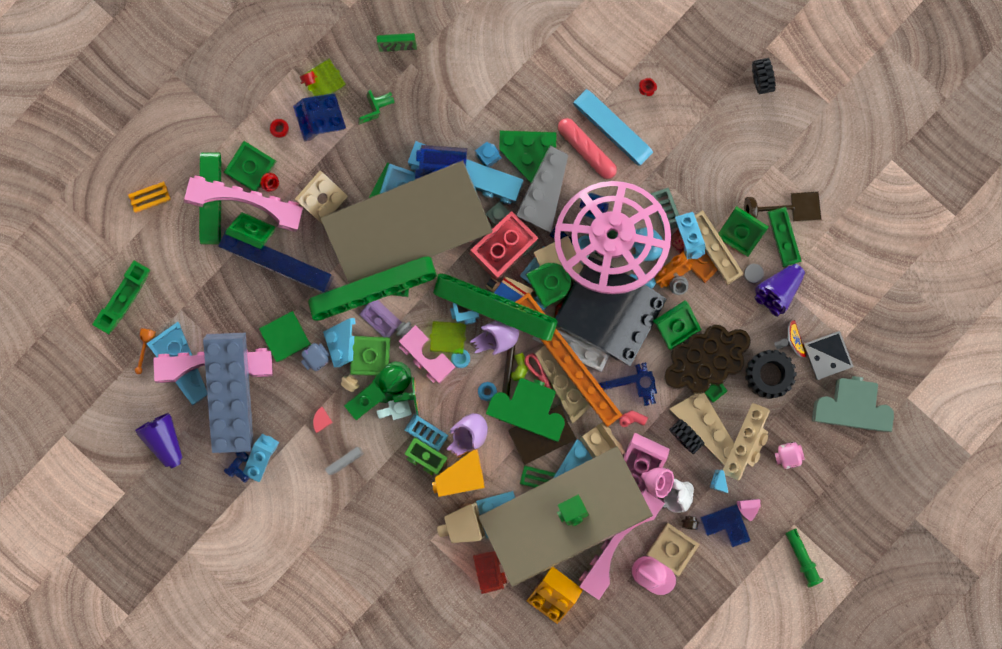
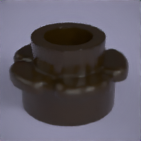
(690, 523)

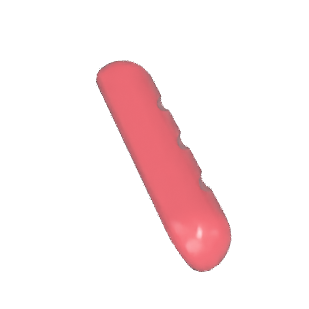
(587, 148)

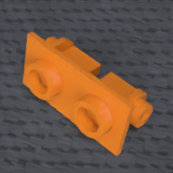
(678, 264)

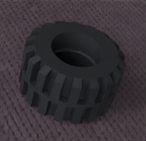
(782, 362)

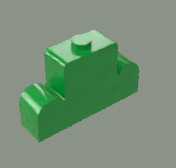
(528, 409)

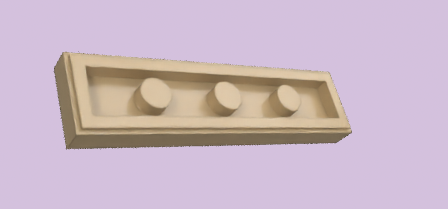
(717, 250)

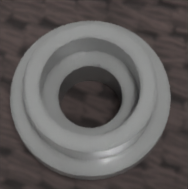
(679, 290)
(403, 329)

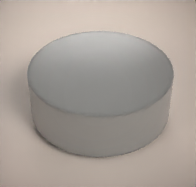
(753, 273)

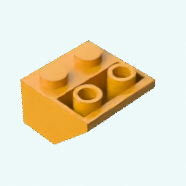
(555, 595)

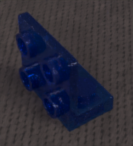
(319, 115)

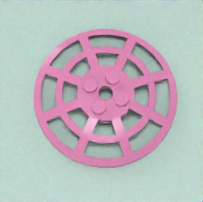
(615, 247)

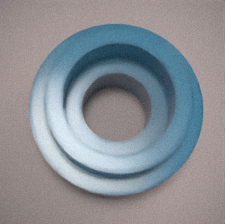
(491, 386)

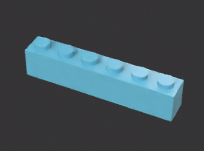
(484, 179)

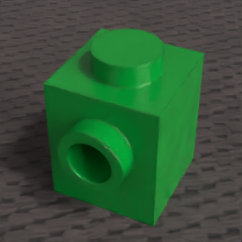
(572, 511)

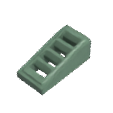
(662, 193)

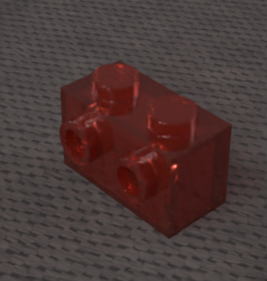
(489, 572)

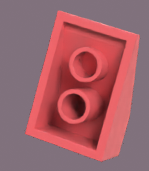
(503, 246)

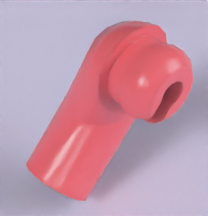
(631, 417)

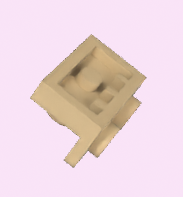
(600, 440)

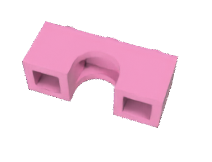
(437, 368)

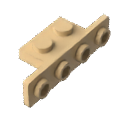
(748, 442)

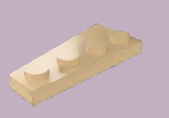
(568, 393)
(705, 422)

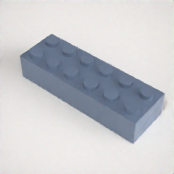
(228, 392)

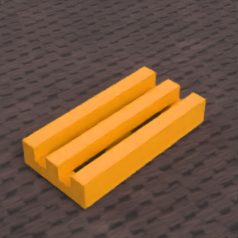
(146, 190)

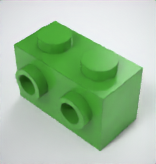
(425, 455)

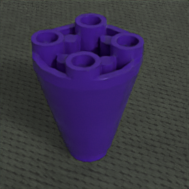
(780, 289)

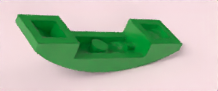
(122, 298)

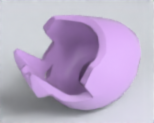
(499, 334)
(469, 434)

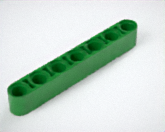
(372, 288)
(495, 307)

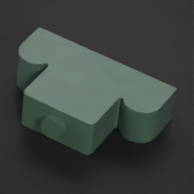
(854, 407)

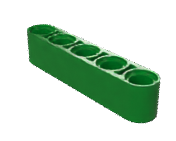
(211, 211)

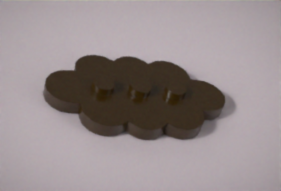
(707, 359)

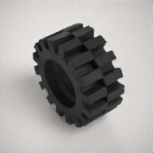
(763, 76)
(686, 436)

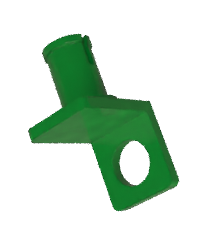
(375, 104)

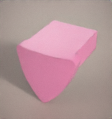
(749, 508)

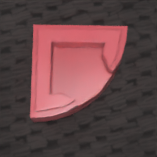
(321, 420)

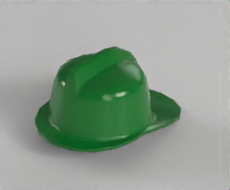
(393, 379)

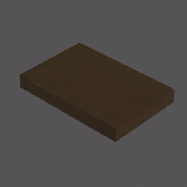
(533, 446)

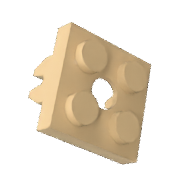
(318, 185)

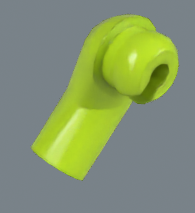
(521, 369)

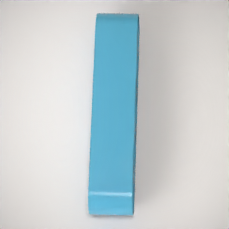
(613, 127)

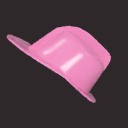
(653, 575)

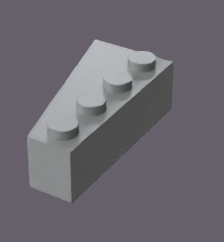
(543, 194)

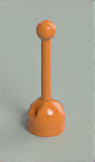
(146, 336)

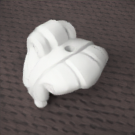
(679, 497)

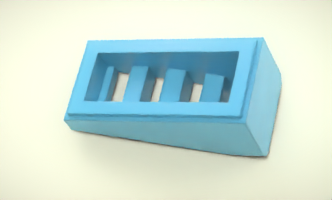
(443, 436)

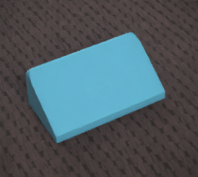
(719, 481)

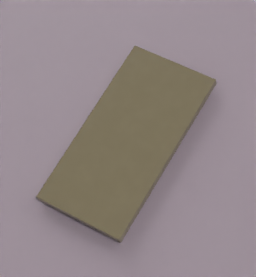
(407, 223)
(533, 538)

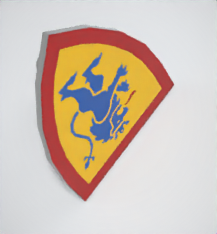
(793, 339)

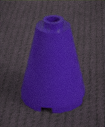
(161, 440)

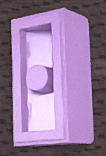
(380, 318)

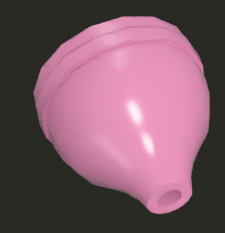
(658, 481)

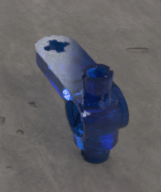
(646, 393)

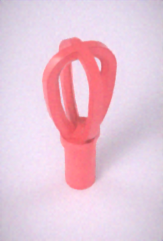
(542, 376)

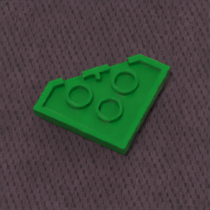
(526, 149)

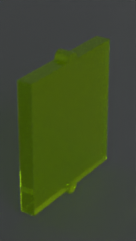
(328, 79)
(447, 337)

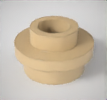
(350, 383)

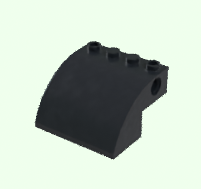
(610, 321)

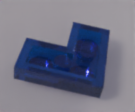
(728, 520)

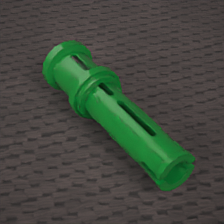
(807, 566)

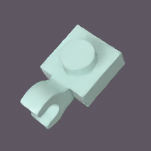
(397, 410)

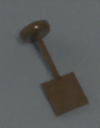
(804, 206)

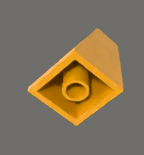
(461, 476)

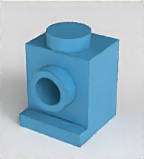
(488, 154)

